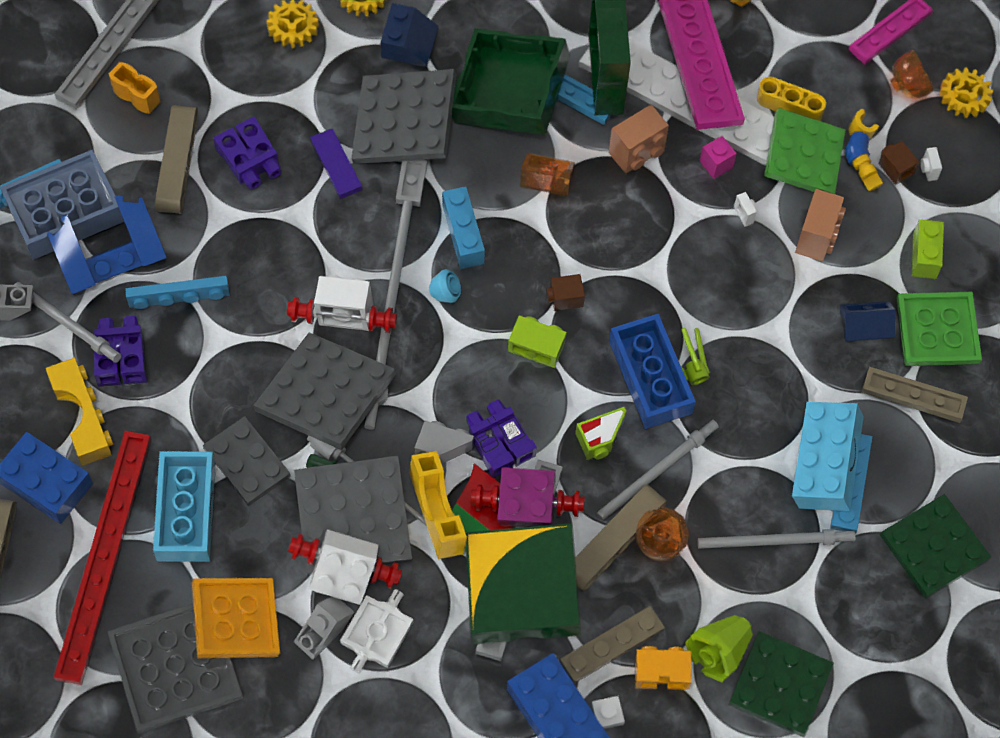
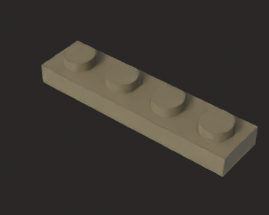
(914, 394)
(612, 644)

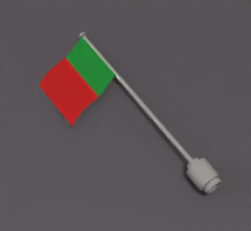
(471, 519)

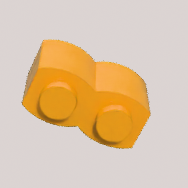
(134, 87)

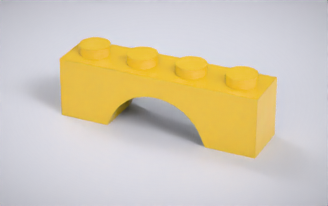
(69, 385)
(429, 485)

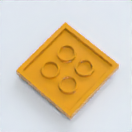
(235, 617)

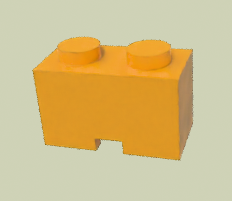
(663, 667)

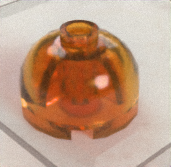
(910, 76)
(662, 534)

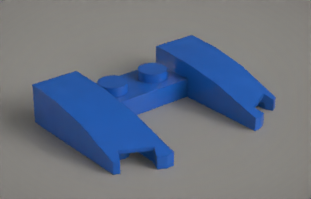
(141, 251)

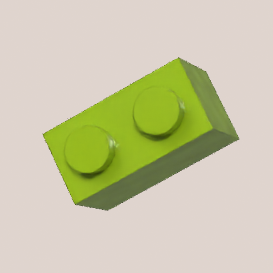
(927, 249)
(537, 341)

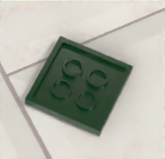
(935, 546)
(781, 684)

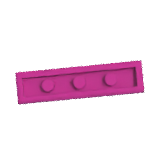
(890, 30)

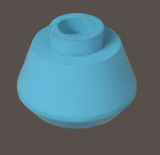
(445, 287)

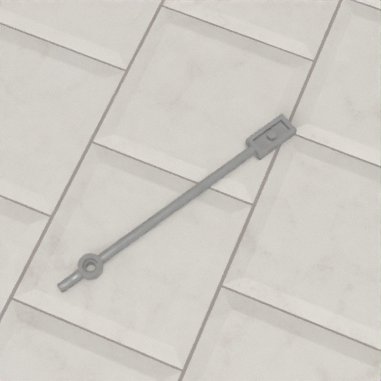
(409, 194)

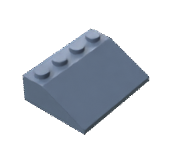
(68, 188)

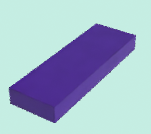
(336, 163)

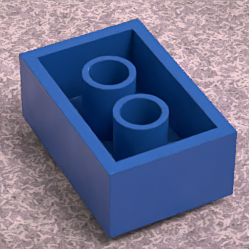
(44, 477)

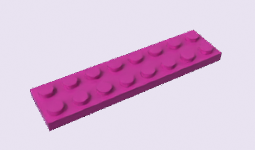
(702, 63)

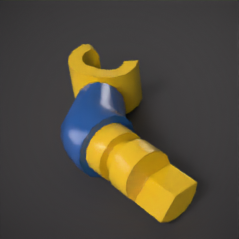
(857, 151)

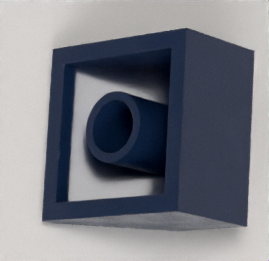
(408, 36)

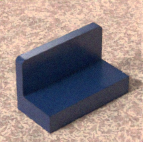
(868, 320)

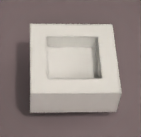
(931, 164)
(745, 209)
(608, 712)

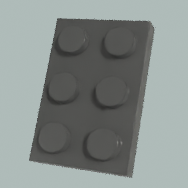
(247, 461)

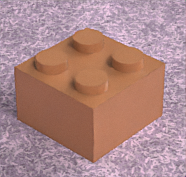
(638, 139)
(821, 225)

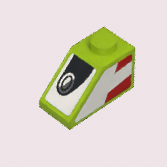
(600, 433)

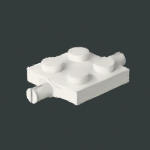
(377, 631)

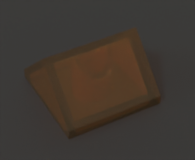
(546, 174)

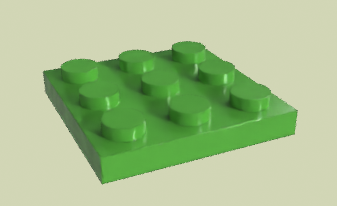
(804, 152)
(938, 328)

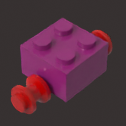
(527, 498)

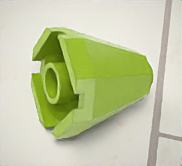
(720, 646)

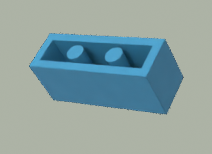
(463, 227)

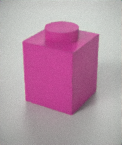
(717, 157)

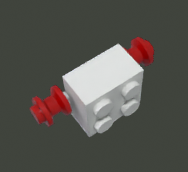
(343, 305)
(344, 565)

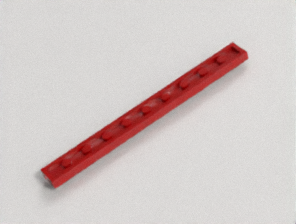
(102, 559)

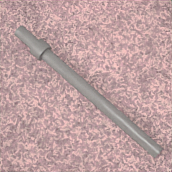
(97, 344)
(695, 440)
(827, 537)

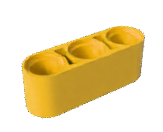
(783, 91)

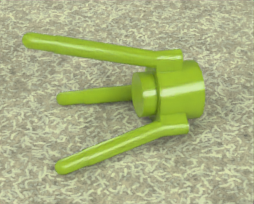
(697, 370)

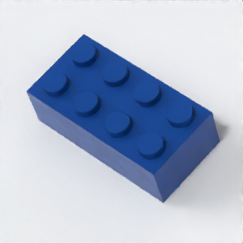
(651, 371)
(553, 702)

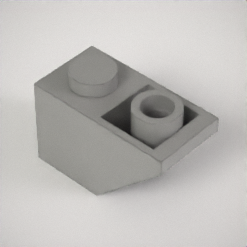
(15, 301)
(444, 440)
(323, 626)

